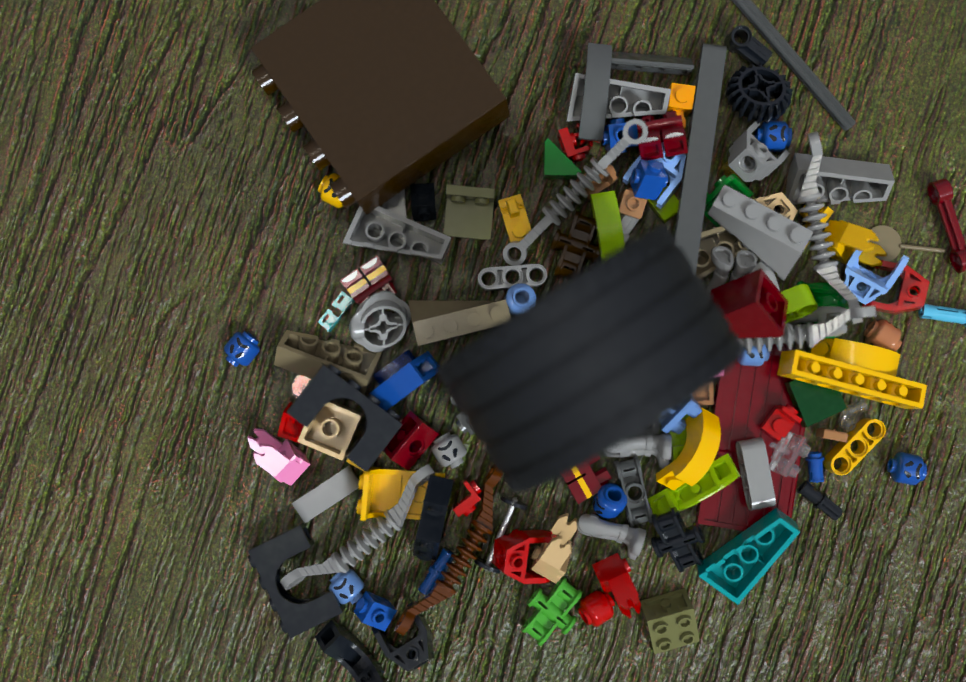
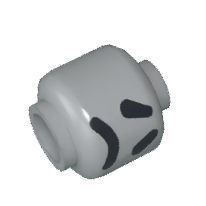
(449, 450)

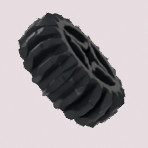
(761, 87)

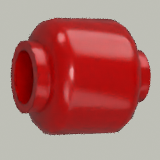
(596, 608)

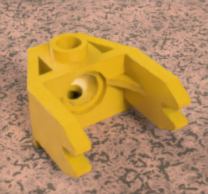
(850, 237)

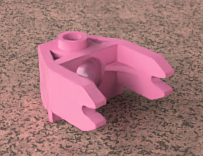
(279, 459)

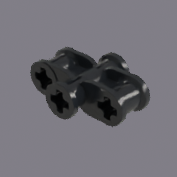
(677, 539)

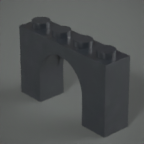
(379, 424)
(295, 613)

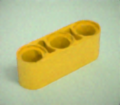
(865, 444)

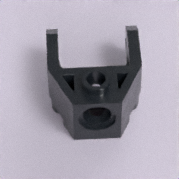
(403, 656)

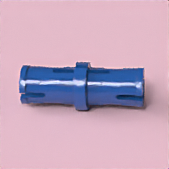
(435, 571)

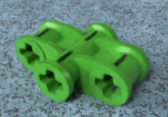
(555, 604)

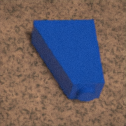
(405, 380)

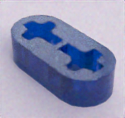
(393, 367)

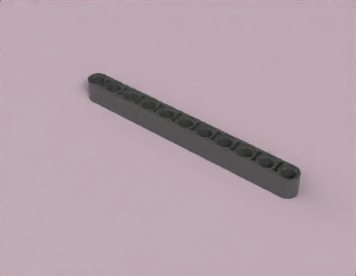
(700, 150)

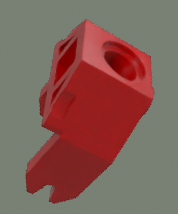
(906, 301)
(514, 546)
(614, 578)

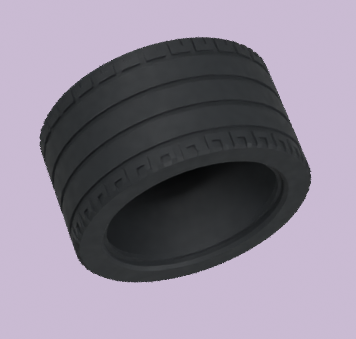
(592, 362)

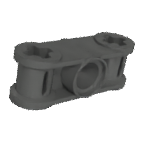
(629, 475)

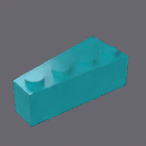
(748, 556)

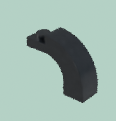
(350, 653)

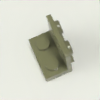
(469, 212)
(670, 620)

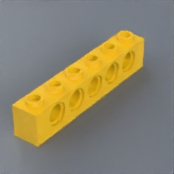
(851, 379)

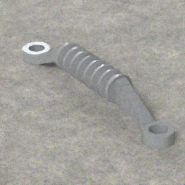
(585, 181)
(808, 196)
(812, 334)
(395, 518)

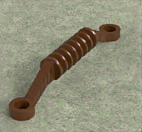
(443, 588)

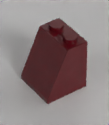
(752, 306)

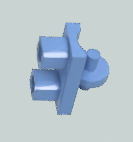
(674, 421)

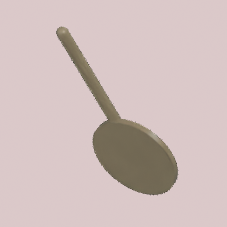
(891, 243)

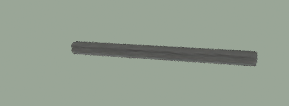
(796, 63)

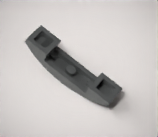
(595, 92)

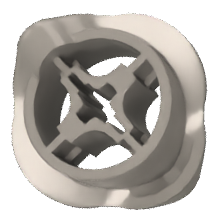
(372, 318)

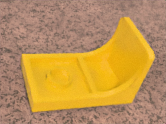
(383, 490)

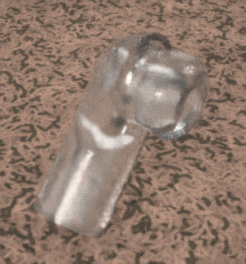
(848, 415)

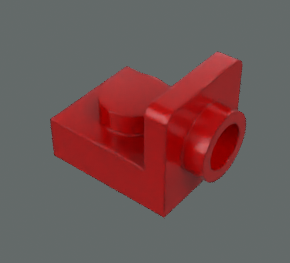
(568, 142)
(780, 421)
(289, 427)

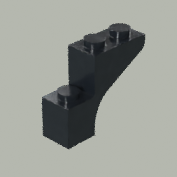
(432, 518)

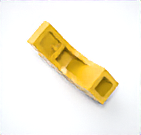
(859, 354)
(698, 452)

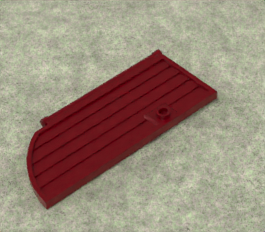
(742, 404)

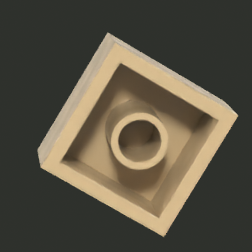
(332, 430)

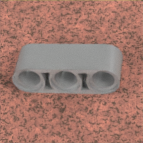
(522, 271)
(755, 473)
(326, 494)

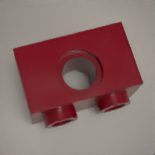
(410, 441)

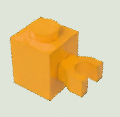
(681, 100)

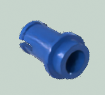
(815, 466)

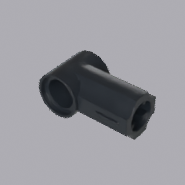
(750, 49)

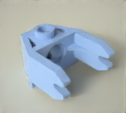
(674, 168)
(873, 284)

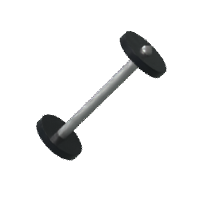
(513, 502)

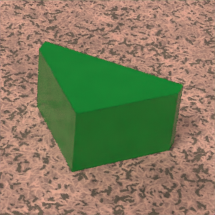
(556, 163)

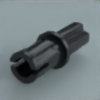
(820, 500)

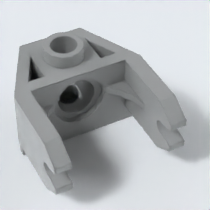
(746, 146)

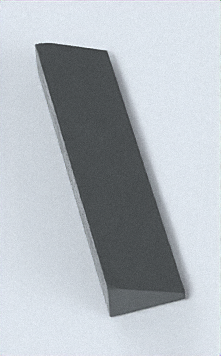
(651, 63)

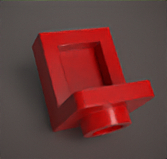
(467, 504)

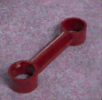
(941, 194)

